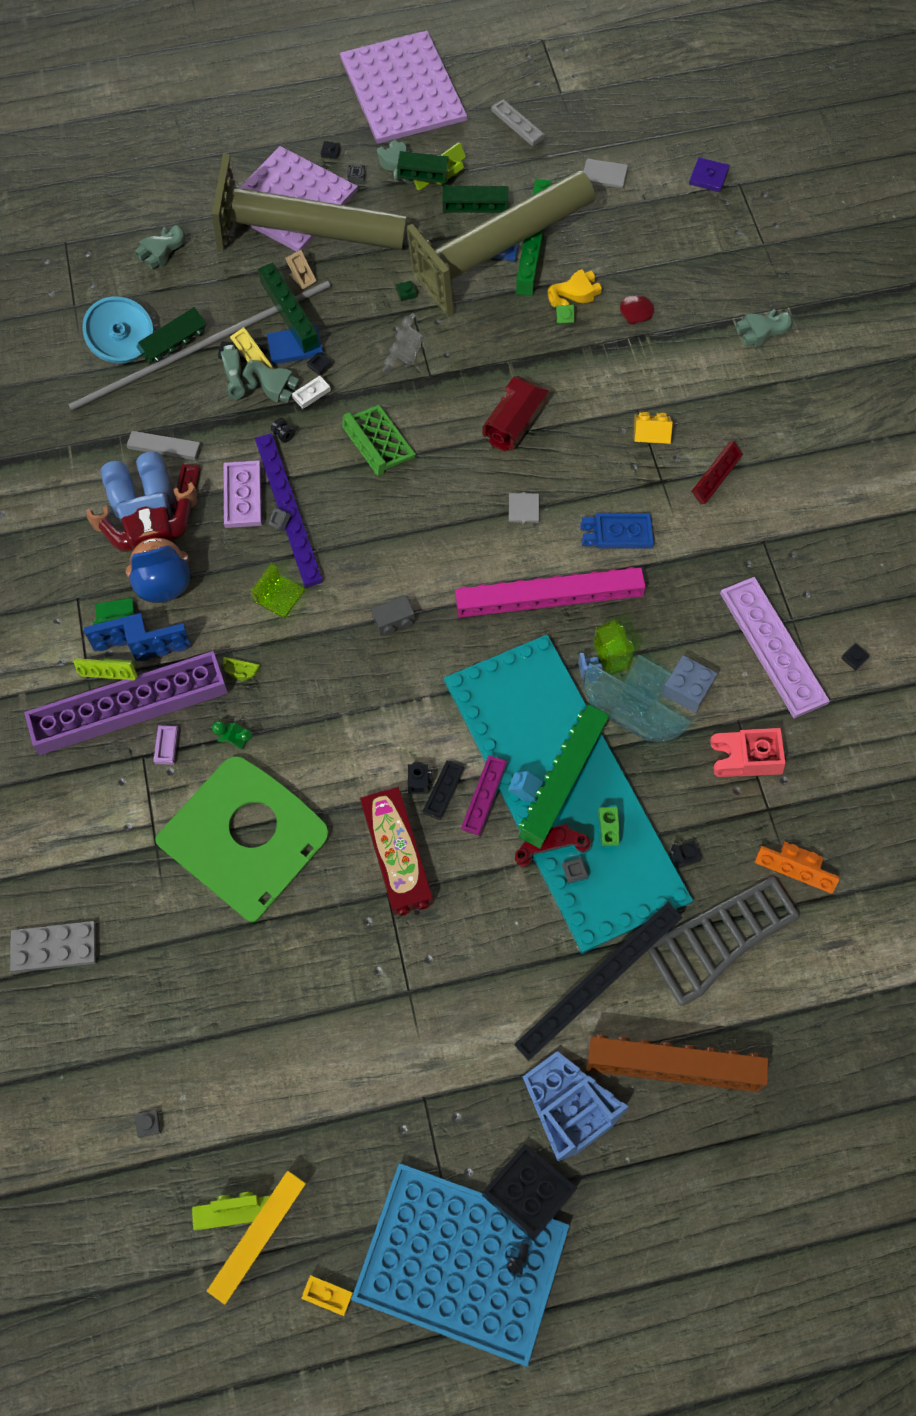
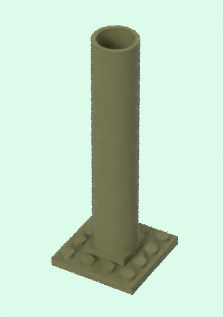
(299, 215)
(440, 265)

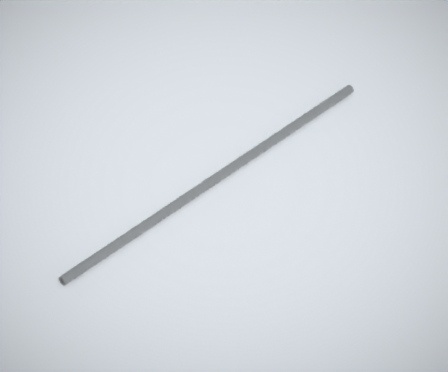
(187, 351)

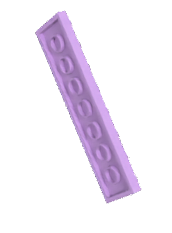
(774, 647)

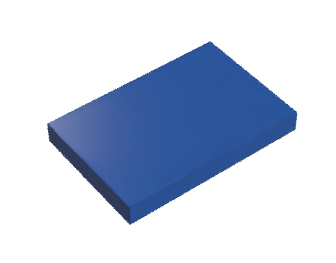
(285, 348)

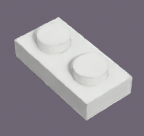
(311, 392)

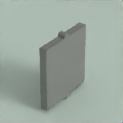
(524, 507)

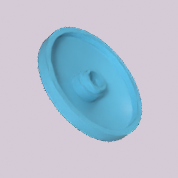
(114, 329)

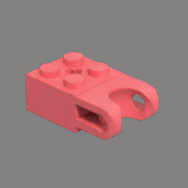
(750, 753)

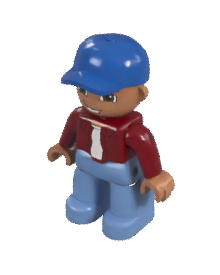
(156, 565)

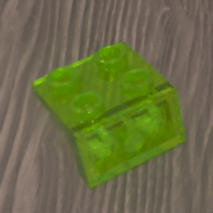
(276, 592)

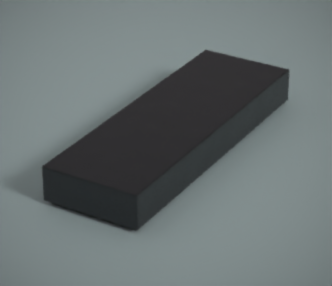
(443, 790)

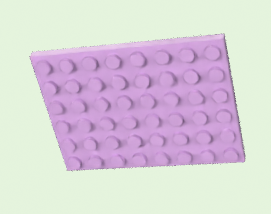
(402, 87)

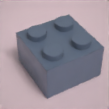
(689, 684)

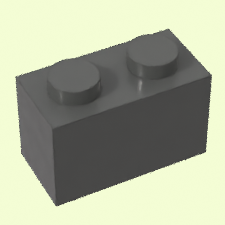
(393, 615)

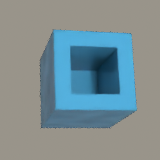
(525, 786)

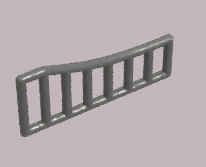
(728, 958)

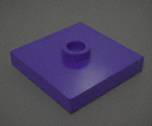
(709, 174)

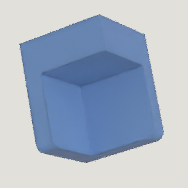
(583, 663)

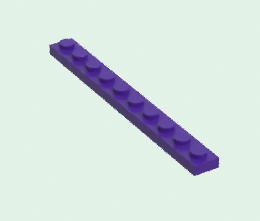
(286, 502)

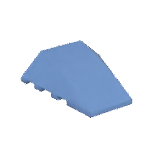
(571, 1105)

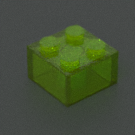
(613, 647)

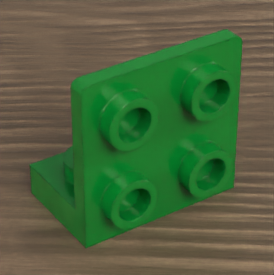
(113, 610)

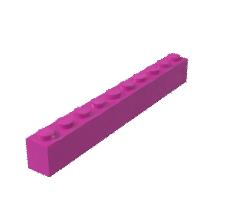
(549, 592)

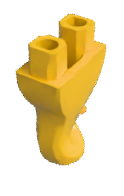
(577, 289)

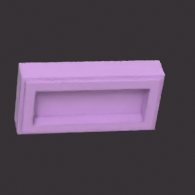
(166, 745)

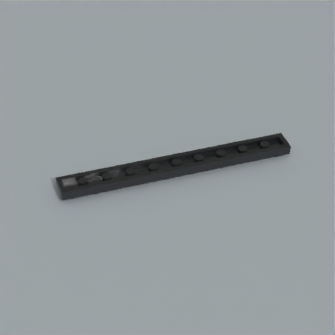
(597, 982)

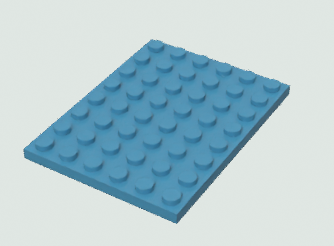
(444, 1266)

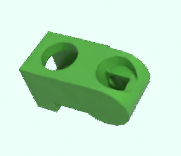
(608, 826)

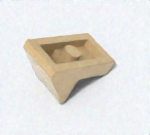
(300, 269)

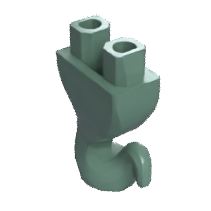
(390, 156)
(159, 248)
(761, 328)
(233, 372)
(272, 380)

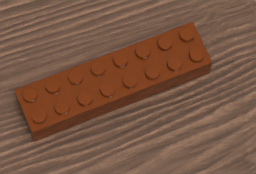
(677, 1064)

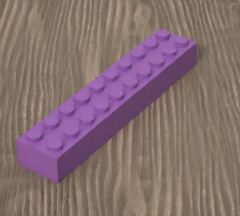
(125, 703)

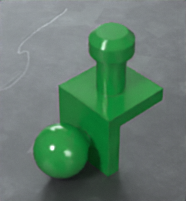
(231, 733)

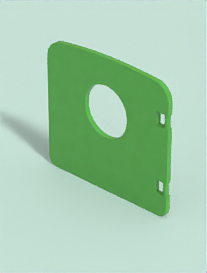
(242, 875)

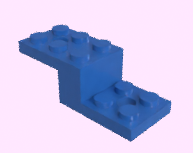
(137, 636)

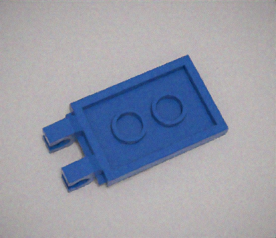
(618, 531)

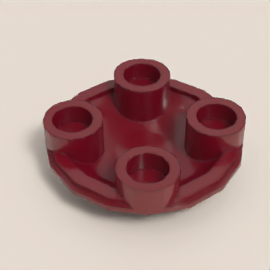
(636, 309)

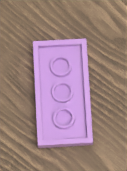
(242, 494)

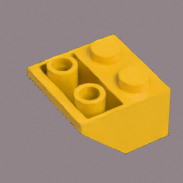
(652, 428)

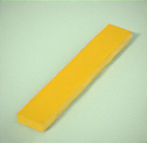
(256, 1237)

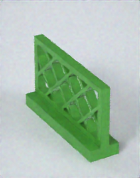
(363, 442)

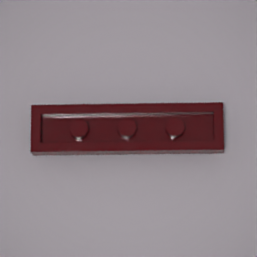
(717, 472)

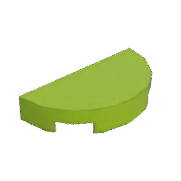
(240, 669)

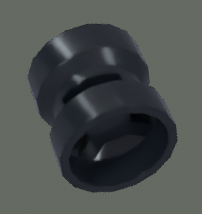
(283, 430)

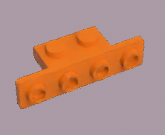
(799, 865)

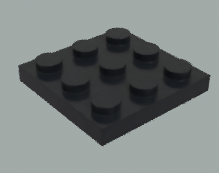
(529, 1192)

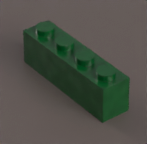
(475, 199)
(171, 335)

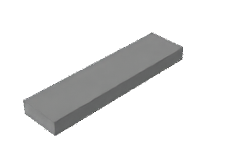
(518, 122)
(163, 445)

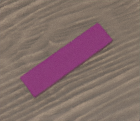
(484, 795)

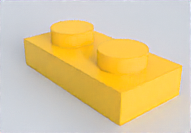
(327, 1295)

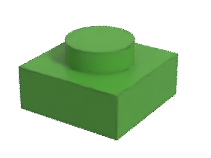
(565, 314)

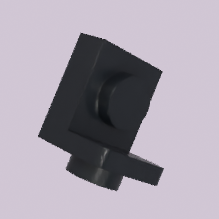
(685, 854)

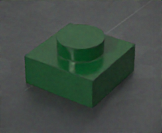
(406, 290)

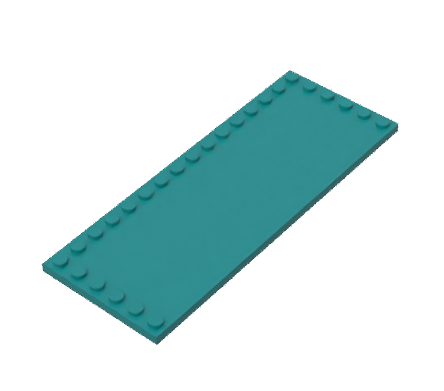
(522, 712)

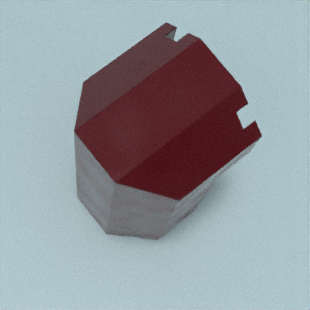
(514, 413)

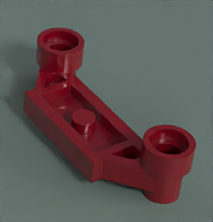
(557, 838)

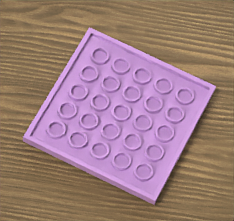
(296, 177)

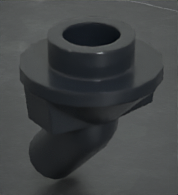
(515, 1265)

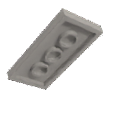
(53, 947)

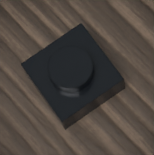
(330, 150)
(319, 363)
(855, 657)

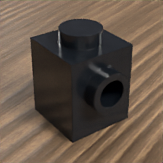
(418, 778)

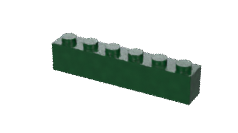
(288, 307)

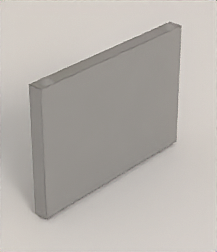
(605, 173)

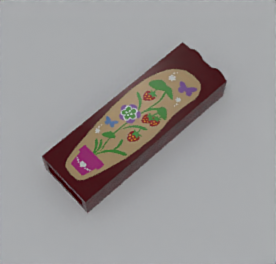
(396, 851)

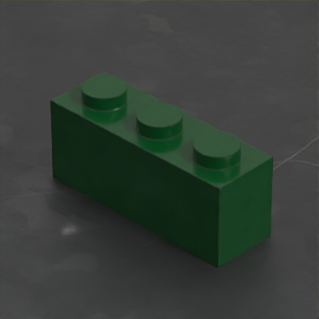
(422, 167)

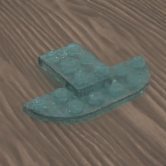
(635, 700)

